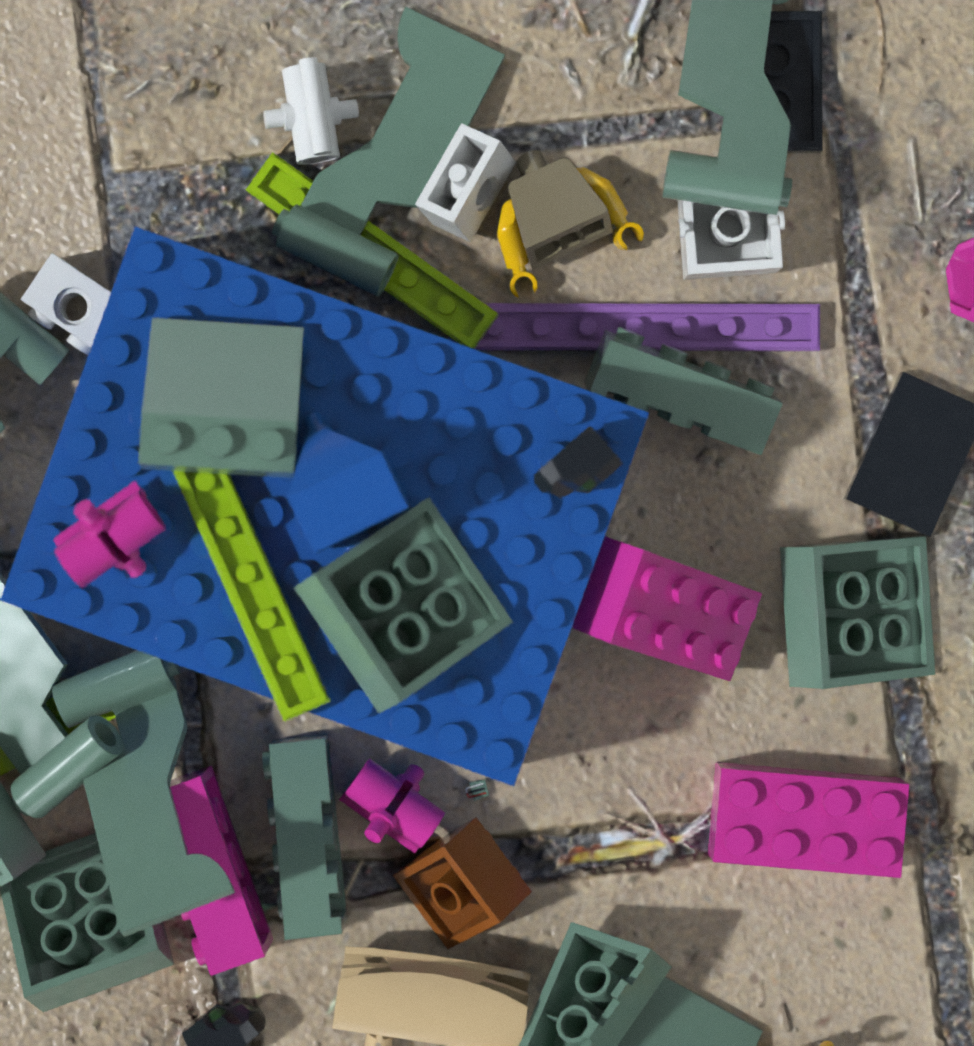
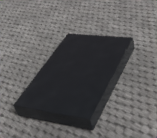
(795, 75)
(914, 454)

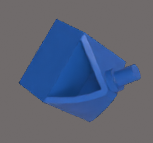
(341, 486)

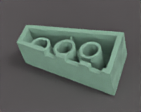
(684, 391)
(306, 835)
(593, 990)

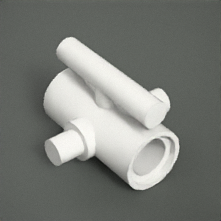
(310, 112)

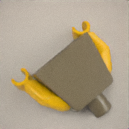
(555, 213)

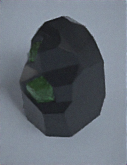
(578, 466)
(225, 1026)

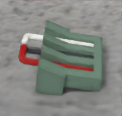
(478, 789)

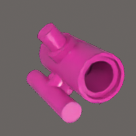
(109, 535)
(393, 805)

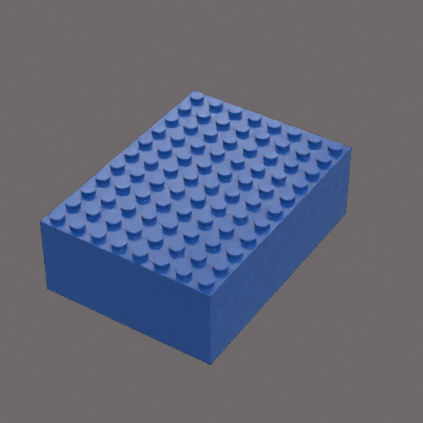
(453, 432)

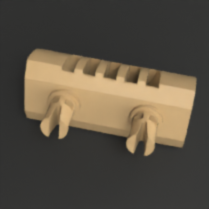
(429, 999)

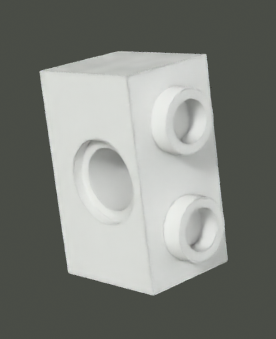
(465, 182)
(51, 292)

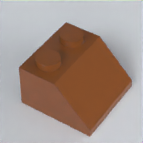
(463, 884)

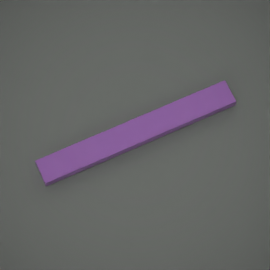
(677, 325)

